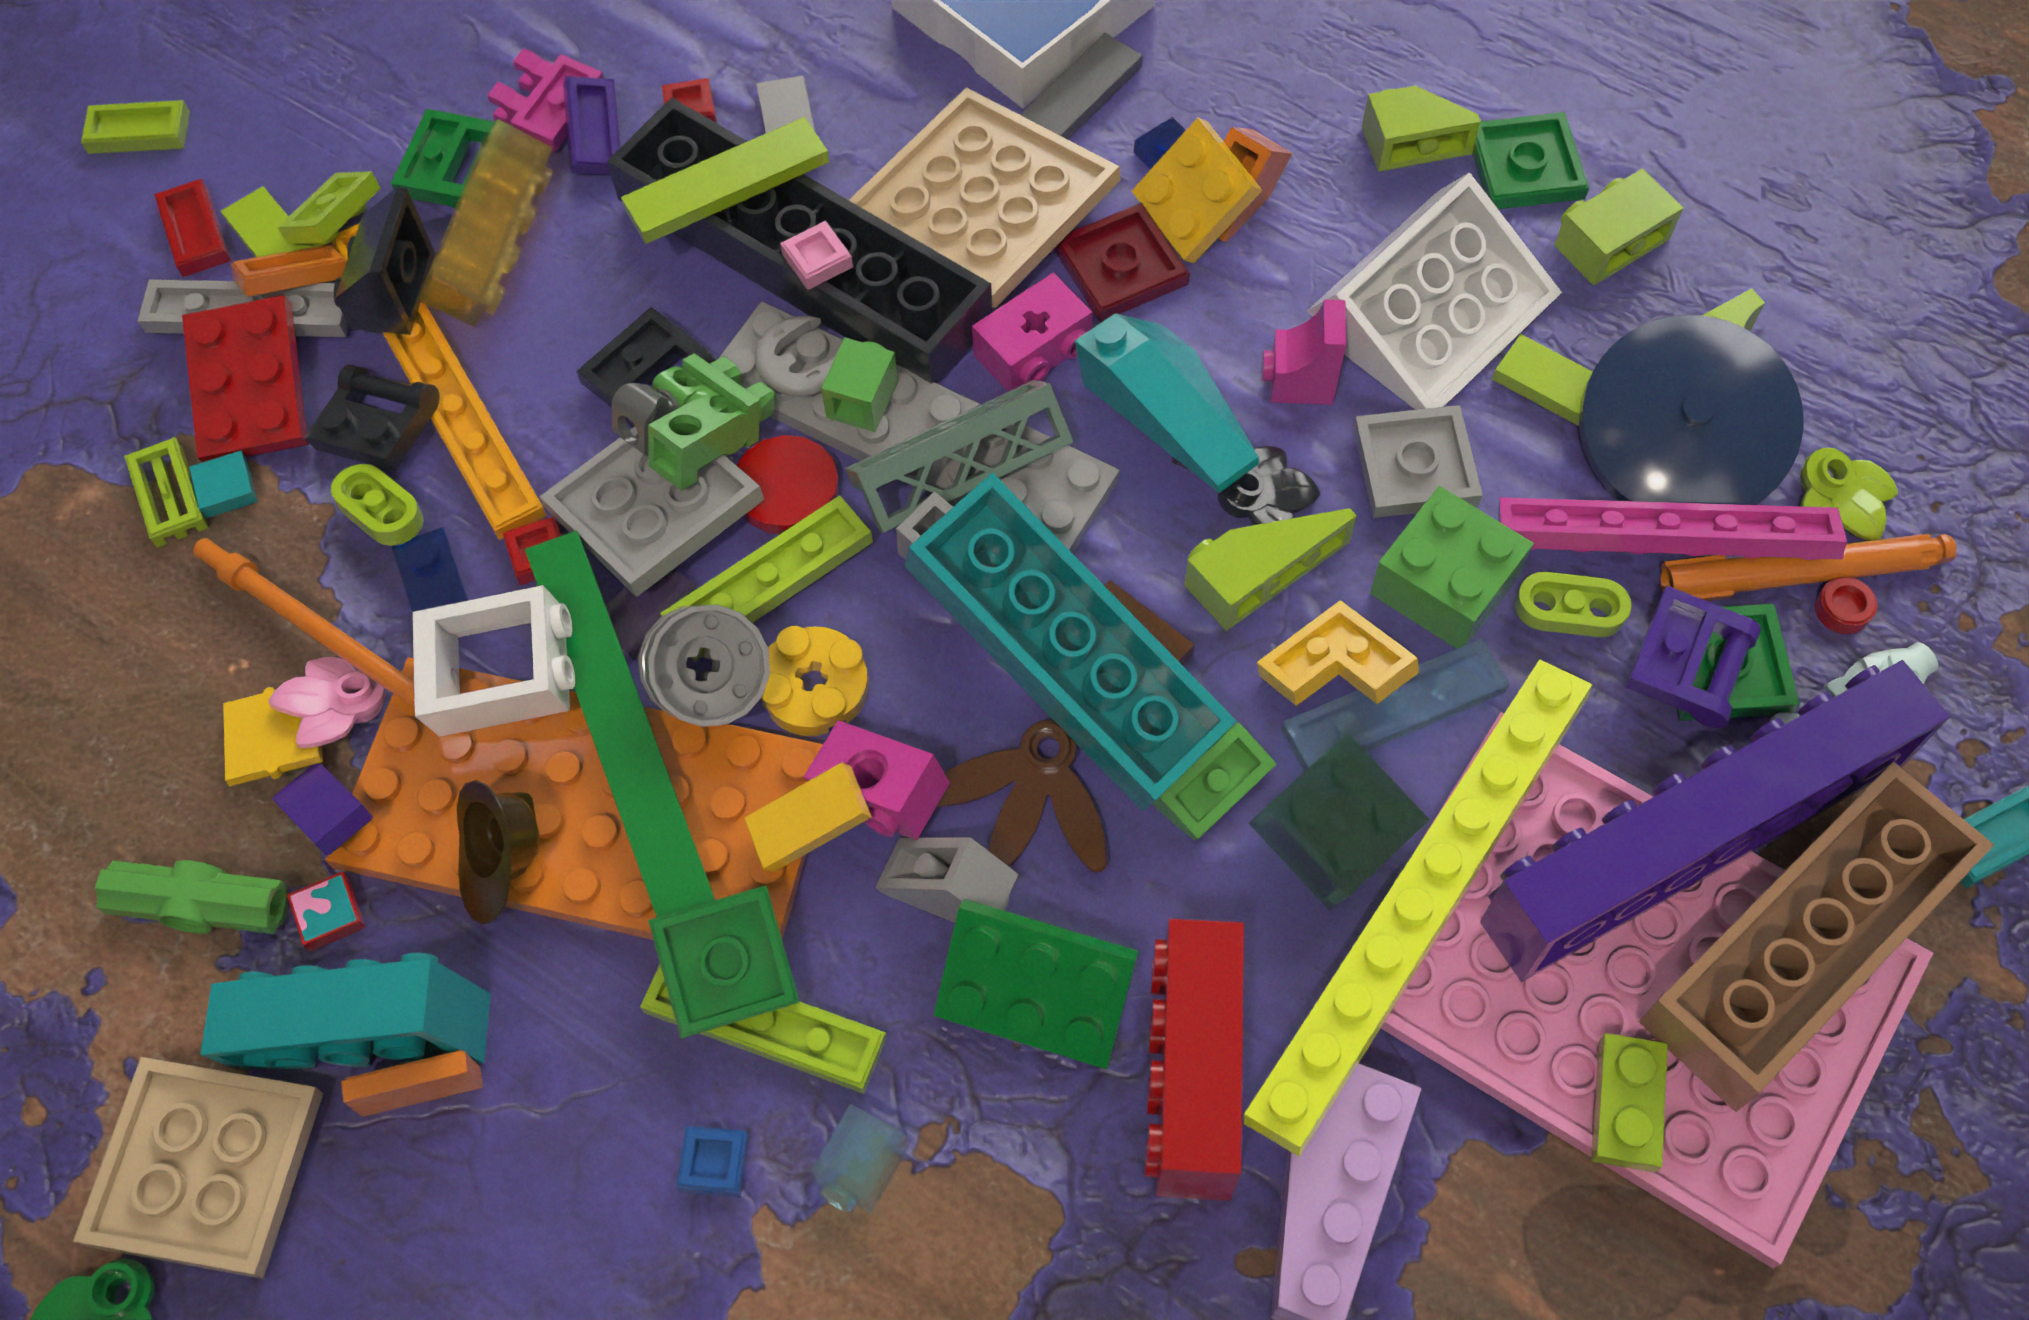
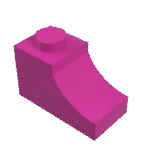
(1308, 358)

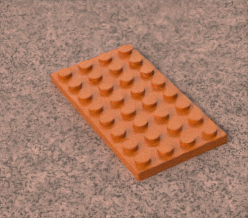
(584, 855)

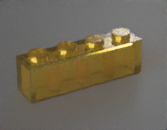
(486, 224)

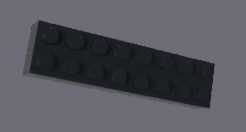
(892, 295)

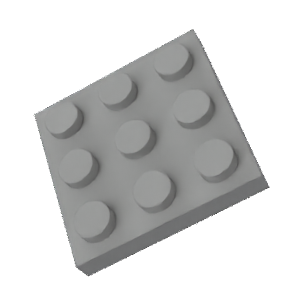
(642, 521)

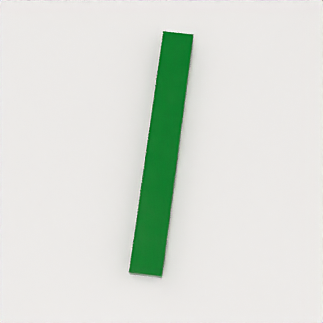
(622, 732)

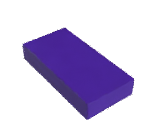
(591, 123)
(322, 808)

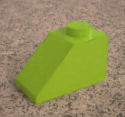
(1416, 128)

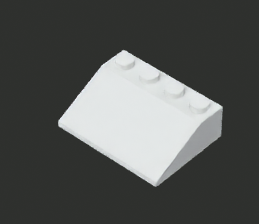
(1441, 296)

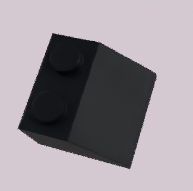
(385, 267)

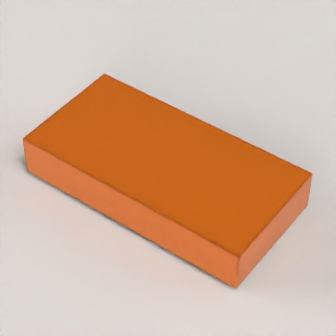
(288, 270)
(411, 1083)

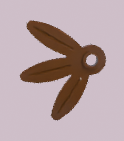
(1024, 806)

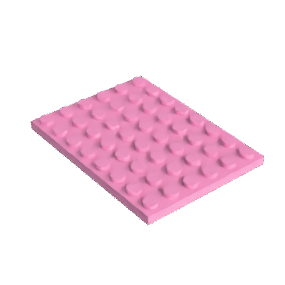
(1539, 1038)

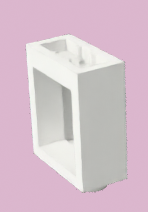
(437, 662)

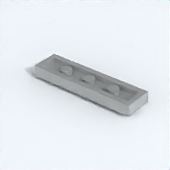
(170, 299)

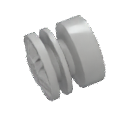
(737, 670)

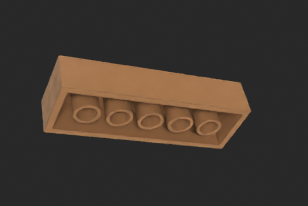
(1815, 936)

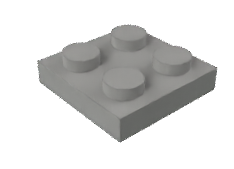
(1411, 455)

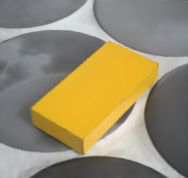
(807, 817)

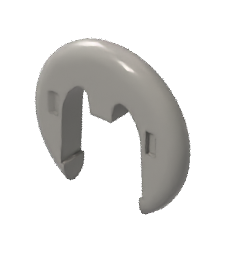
(780, 370)

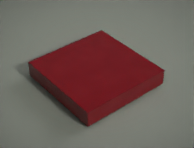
(1121, 262)

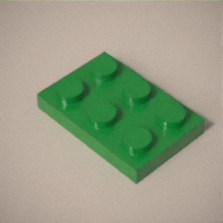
(1035, 983)

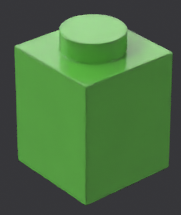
(860, 384)

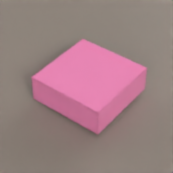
(816, 255)

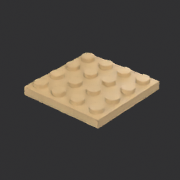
(988, 189)

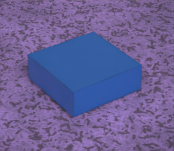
(713, 1161)

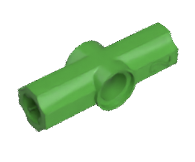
(192, 897)

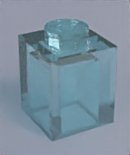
(859, 1161)

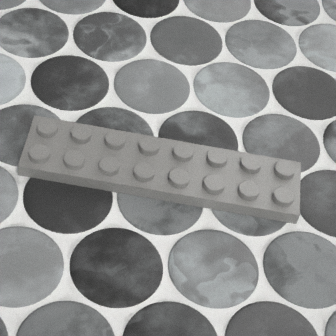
(1059, 488)

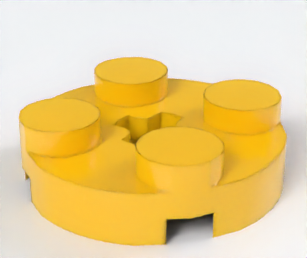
(807, 650)

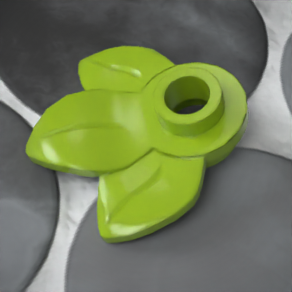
(1855, 490)

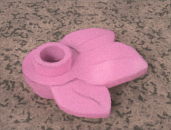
(328, 700)

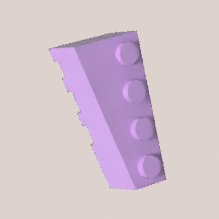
(1337, 1196)

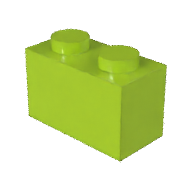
(1617, 225)

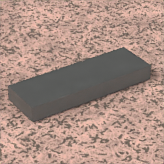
(1084, 86)

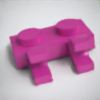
(542, 112)

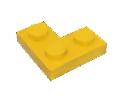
(1336, 645)

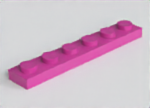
(1677, 527)

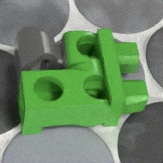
(691, 416)

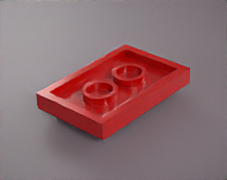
(244, 379)

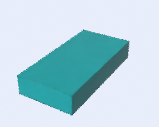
(2008, 829)

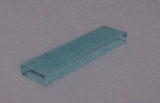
(1438, 691)

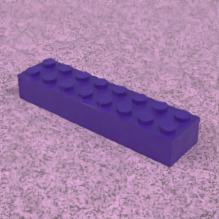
(1708, 819)

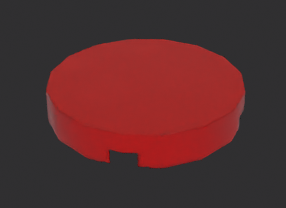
(794, 479)

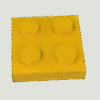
(1196, 190)

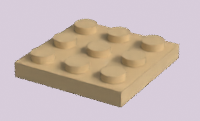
(200, 1167)

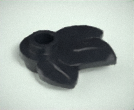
(1269, 490)

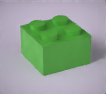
(1450, 568)

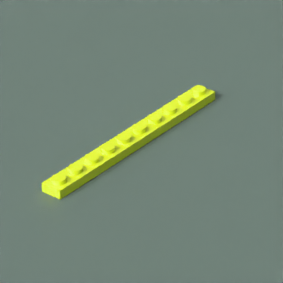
(1415, 910)

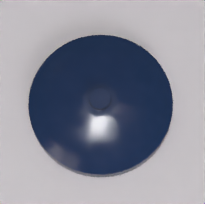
(1691, 414)

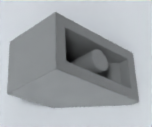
(943, 873)

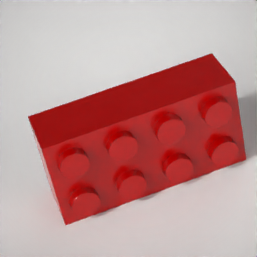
(1199, 1071)

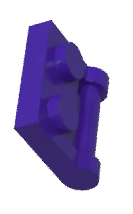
(1676, 648)

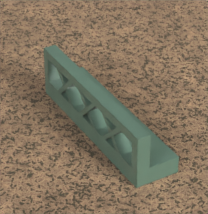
(952, 435)

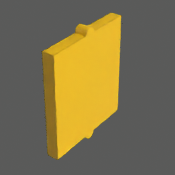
(262, 741)

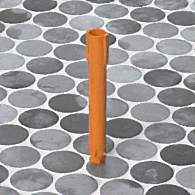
(1720, 577)

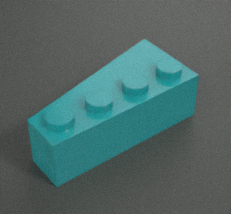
(345, 1015)

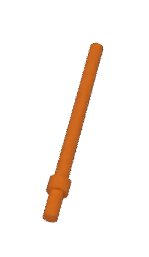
(243, 575)

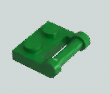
(437, 155)

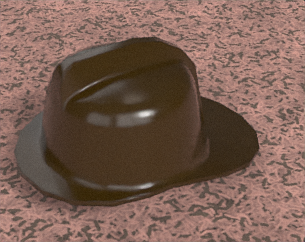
(494, 846)

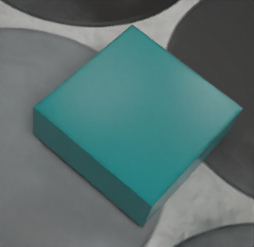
(223, 484)

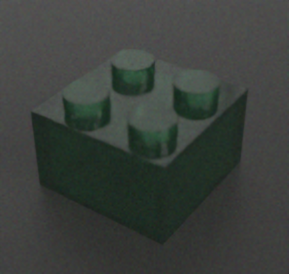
(1339, 821)

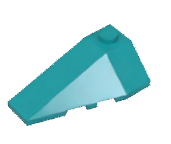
(1167, 395)

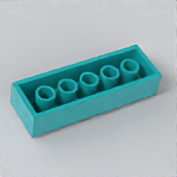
(1067, 641)

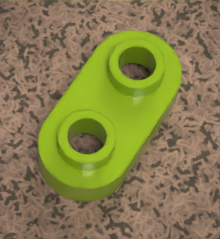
(377, 504)
(1570, 604)

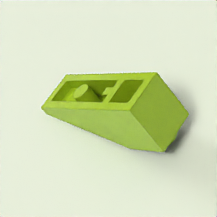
(1262, 560)

